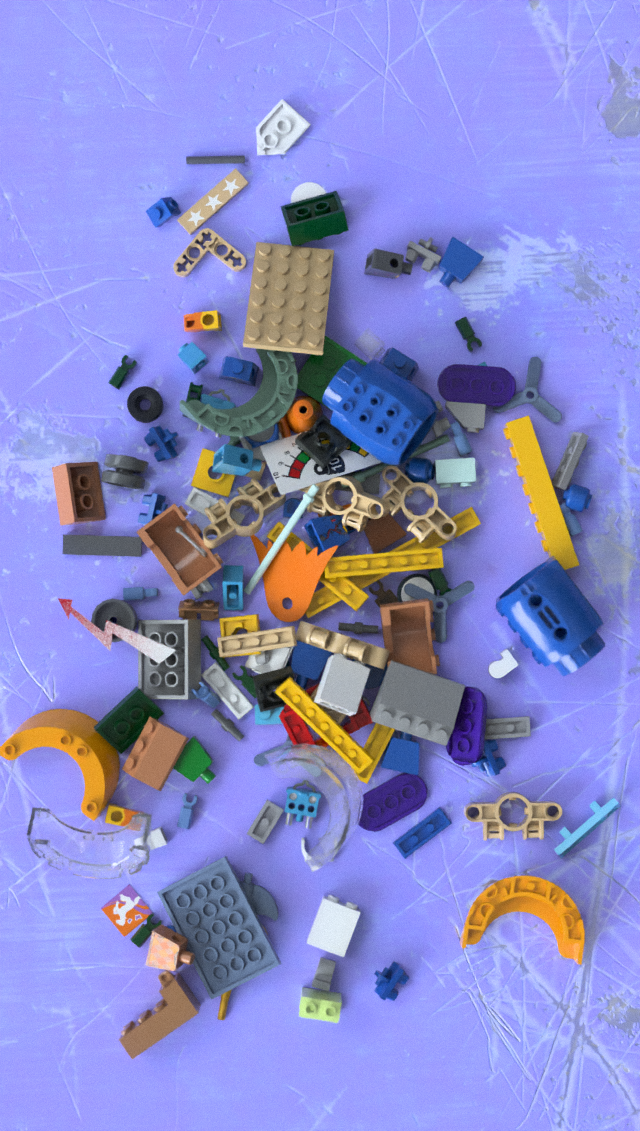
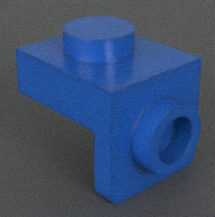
(163, 211)

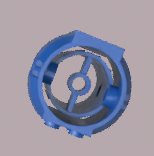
(380, 410)
(554, 606)

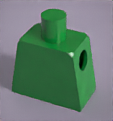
(195, 762)

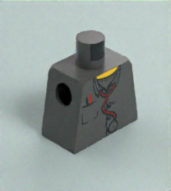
(379, 263)

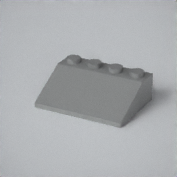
(181, 670)
(417, 703)

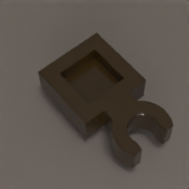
(383, 597)

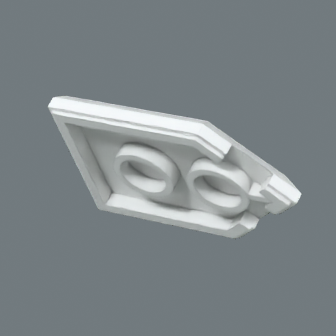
(280, 130)

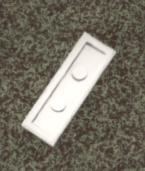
(199, 501)
(227, 690)

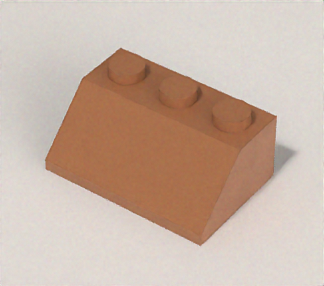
(78, 493)
(155, 753)

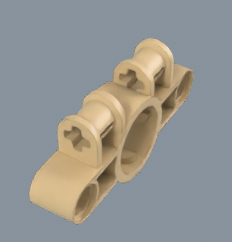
(251, 495)
(362, 504)
(422, 525)
(342, 645)
(531, 826)

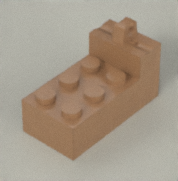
(170, 1013)

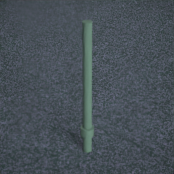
(362, 475)

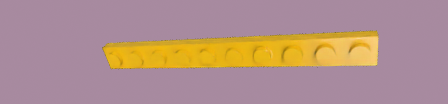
(464, 522)

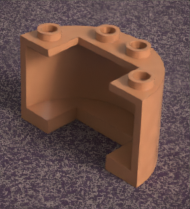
(175, 552)
(409, 633)

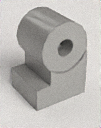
(323, 974)

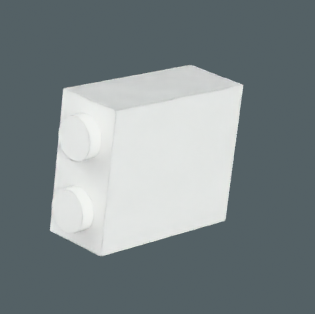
(342, 684)
(333, 925)

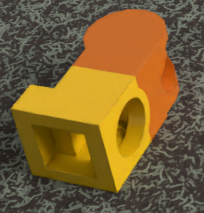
(203, 321)
(119, 815)

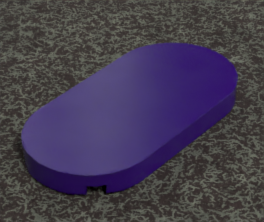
(476, 384)
(468, 734)
(392, 801)

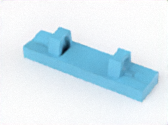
(585, 829)

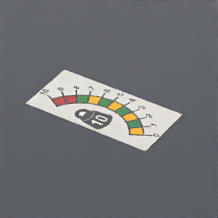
(295, 469)

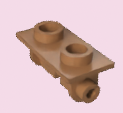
(189, 608)

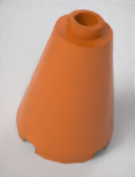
(303, 422)

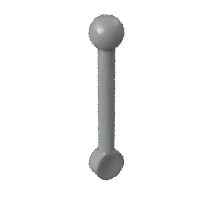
(179, 529)

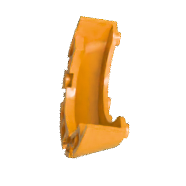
(76, 736)
(532, 896)

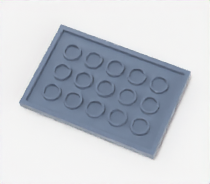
(219, 927)

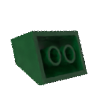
(314, 218)

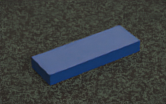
(422, 833)

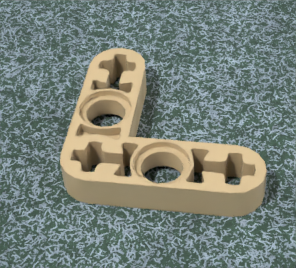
(212, 247)

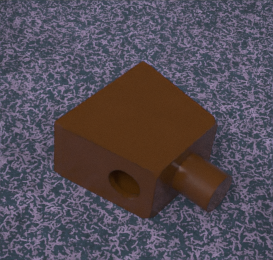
(383, 532)

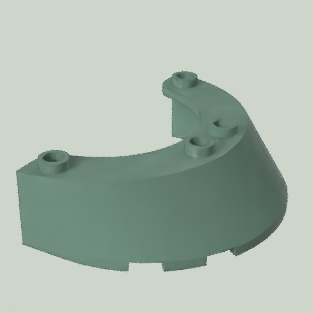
(262, 410)

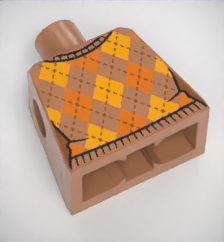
(168, 950)

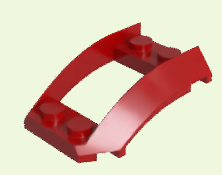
(300, 733)

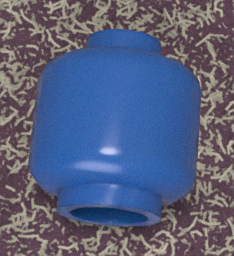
(420, 470)
(577, 497)

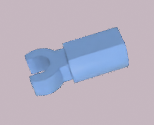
(460, 439)
(570, 520)
(138, 593)
(206, 695)
(186, 812)

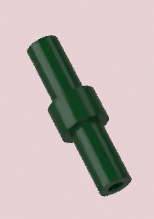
(214, 653)

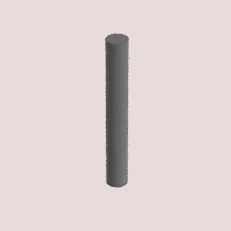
(215, 159)

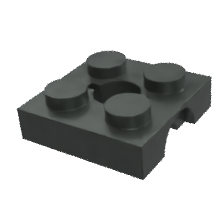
(320, 452)
(266, 683)

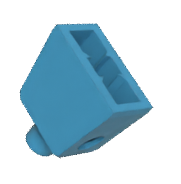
(235, 461)

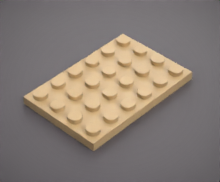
(288, 298)

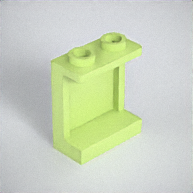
(320, 1005)

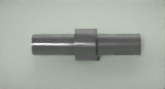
(358, 628)
(227, 725)

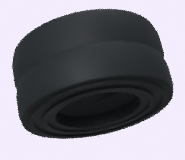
(137, 396)

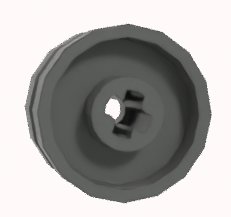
(125, 470)
(117, 608)

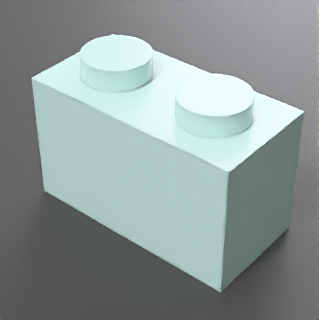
(455, 471)

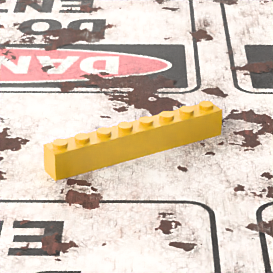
(540, 492)

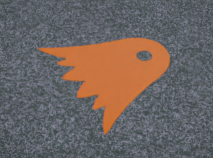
(291, 576)

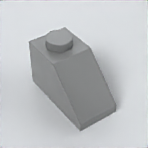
(469, 415)

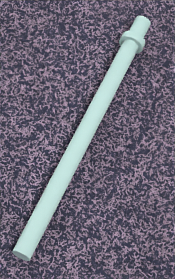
(308, 497)

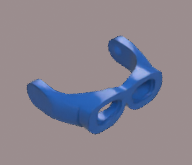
(275, 436)

